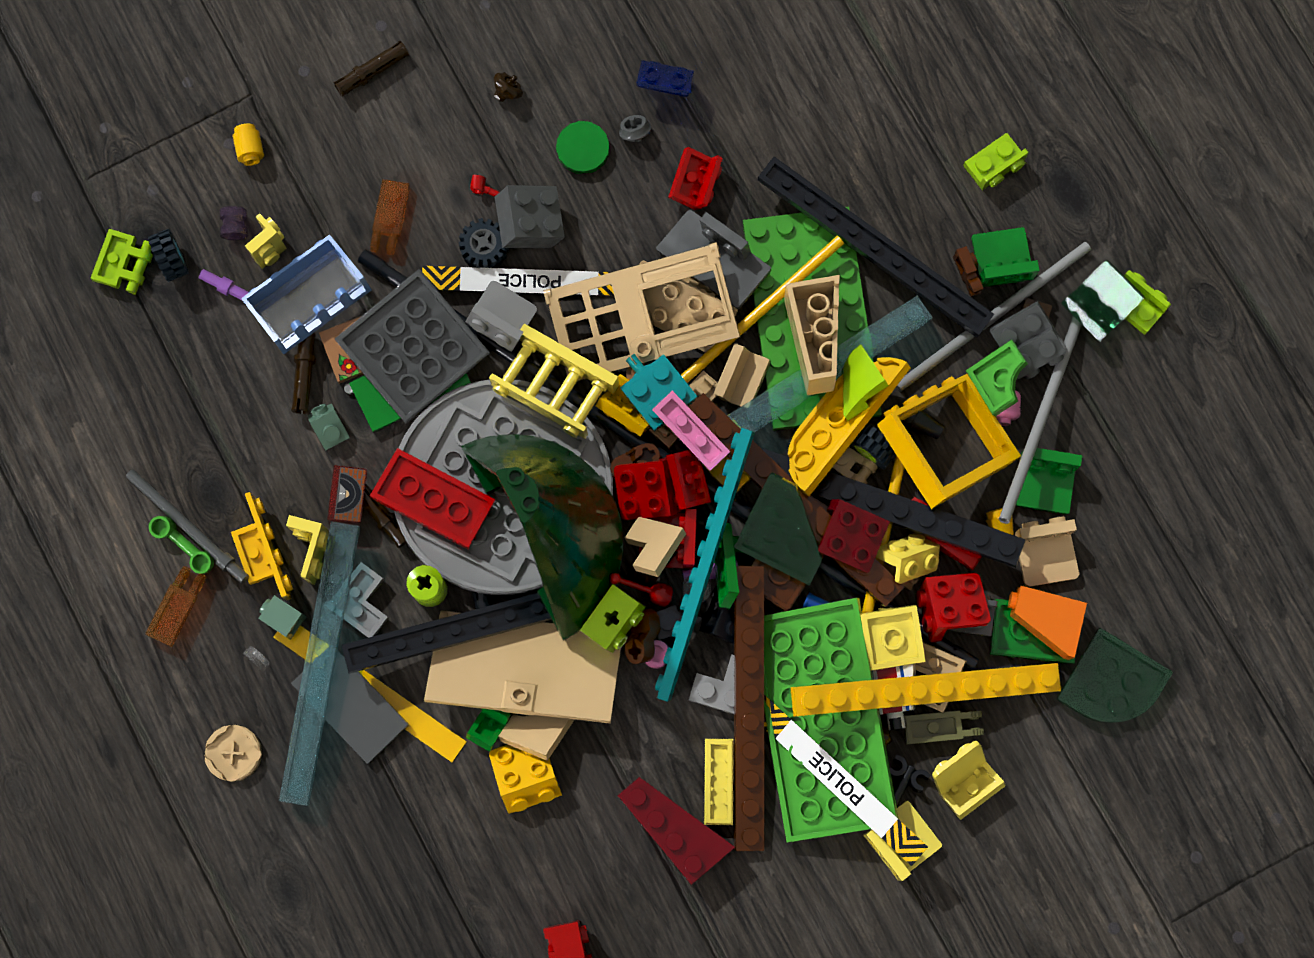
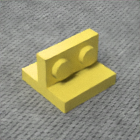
(893, 637)

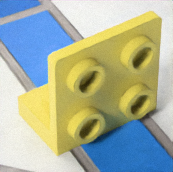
(317, 536)
(890, 857)

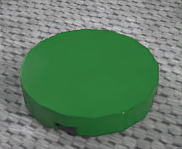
(582, 147)

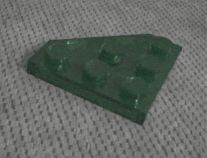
(781, 531)

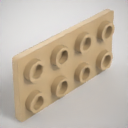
(682, 305)

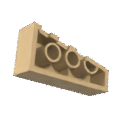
(814, 326)

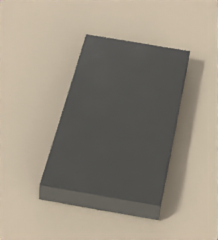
(360, 712)

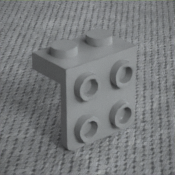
(501, 315)

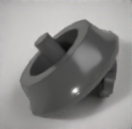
(634, 128)

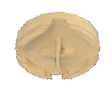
(233, 753)

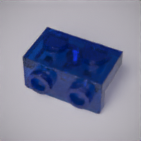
(665, 78)

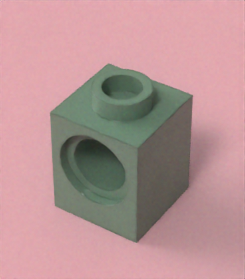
(281, 616)

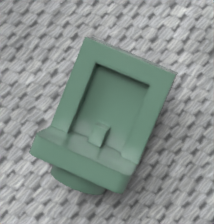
(327, 426)

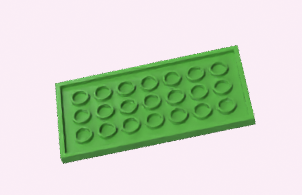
(786, 246)
(822, 648)

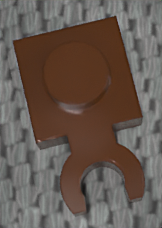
(966, 265)

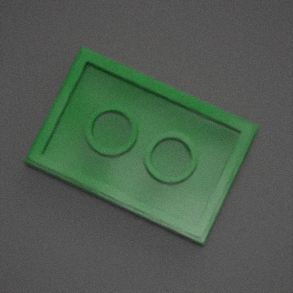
(1015, 641)

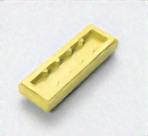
(718, 782)

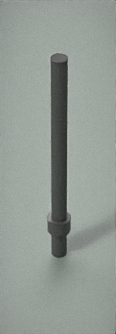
(223, 559)

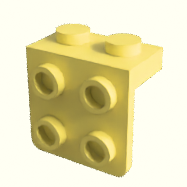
(966, 780)

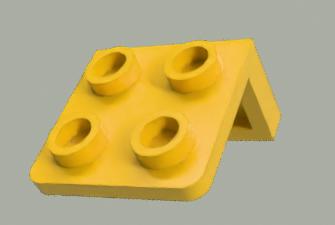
(523, 778)

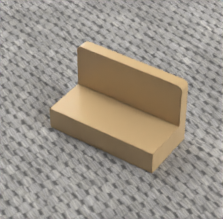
(741, 376)

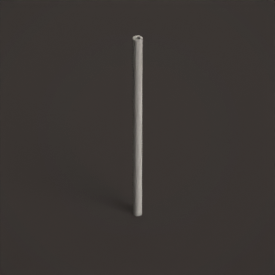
(998, 312)
(1039, 424)

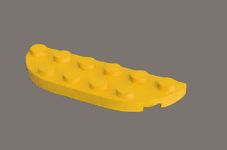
(827, 432)

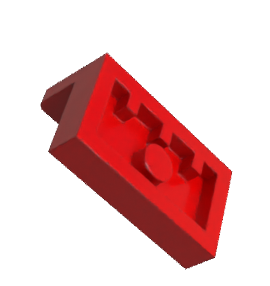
(688, 479)

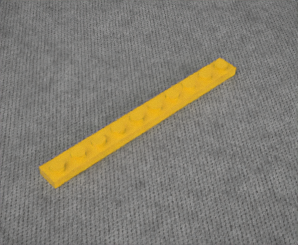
(924, 689)

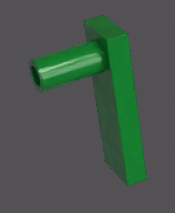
(726, 569)

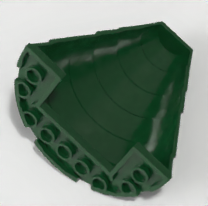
(565, 518)

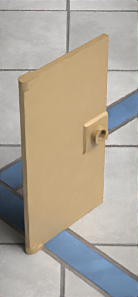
(527, 674)

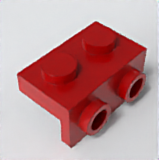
(695, 179)

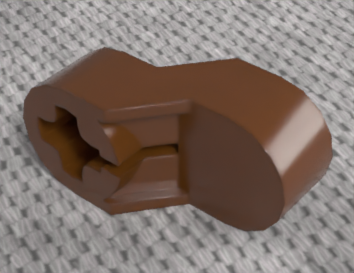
(642, 453)
(640, 642)

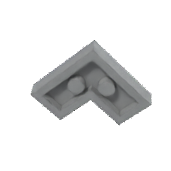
(359, 611)
(715, 692)

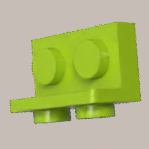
(995, 161)
(1150, 309)

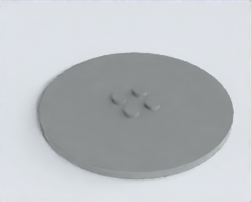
(500, 554)

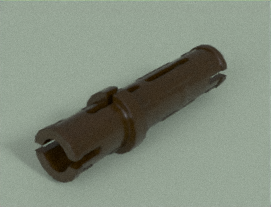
(376, 65)
(304, 360)
(385, 519)

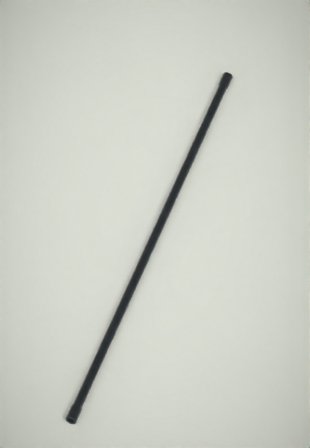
(381, 268)

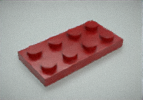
(432, 498)

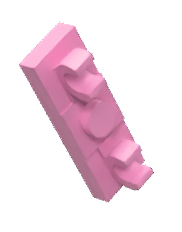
(691, 430)

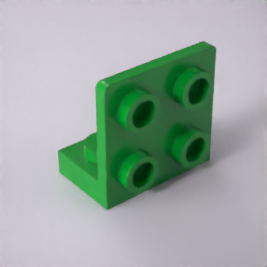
(1003, 257)
(1049, 481)

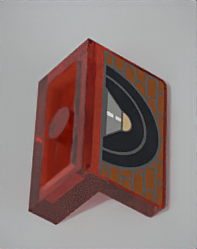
(347, 494)

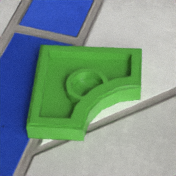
(997, 376)

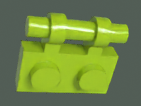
(115, 257)

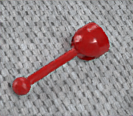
(659, 593)

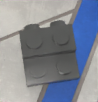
(1034, 338)

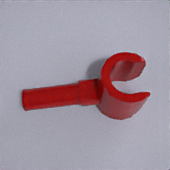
(478, 186)

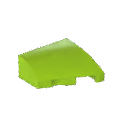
(860, 382)

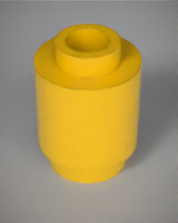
(248, 144)

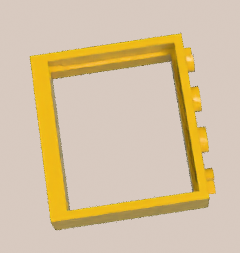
(979, 416)

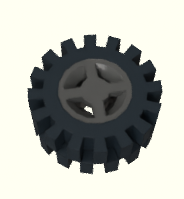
(480, 236)

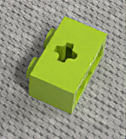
(599, 624)

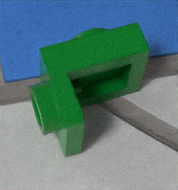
(487, 728)

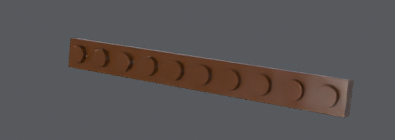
(759, 465)
(749, 710)

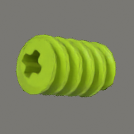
(425, 596)

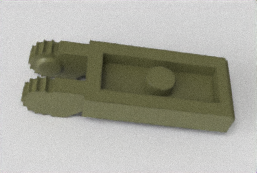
(939, 727)

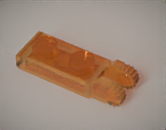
(389, 214)
(175, 608)

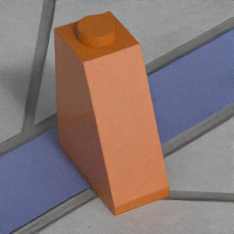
(1049, 618)

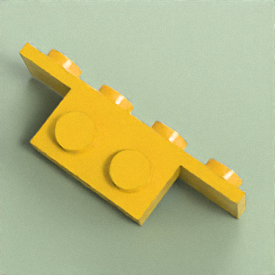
(257, 552)

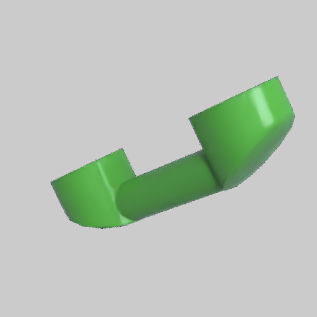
(165, 527)

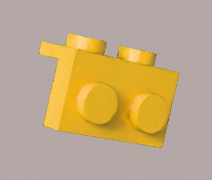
(621, 409)

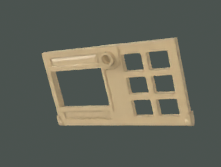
(634, 312)

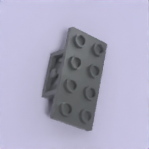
(740, 267)

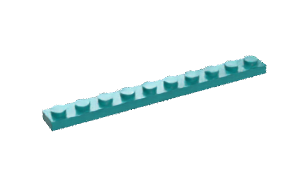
(700, 576)

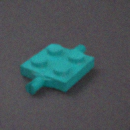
(653, 384)

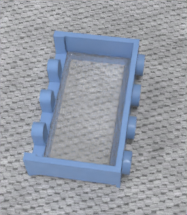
(306, 294)

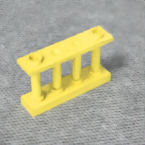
(555, 355)

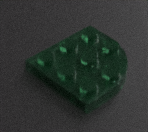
(1113, 681)

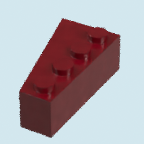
(679, 834)

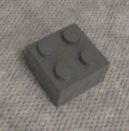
(529, 216)

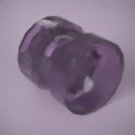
(233, 223)

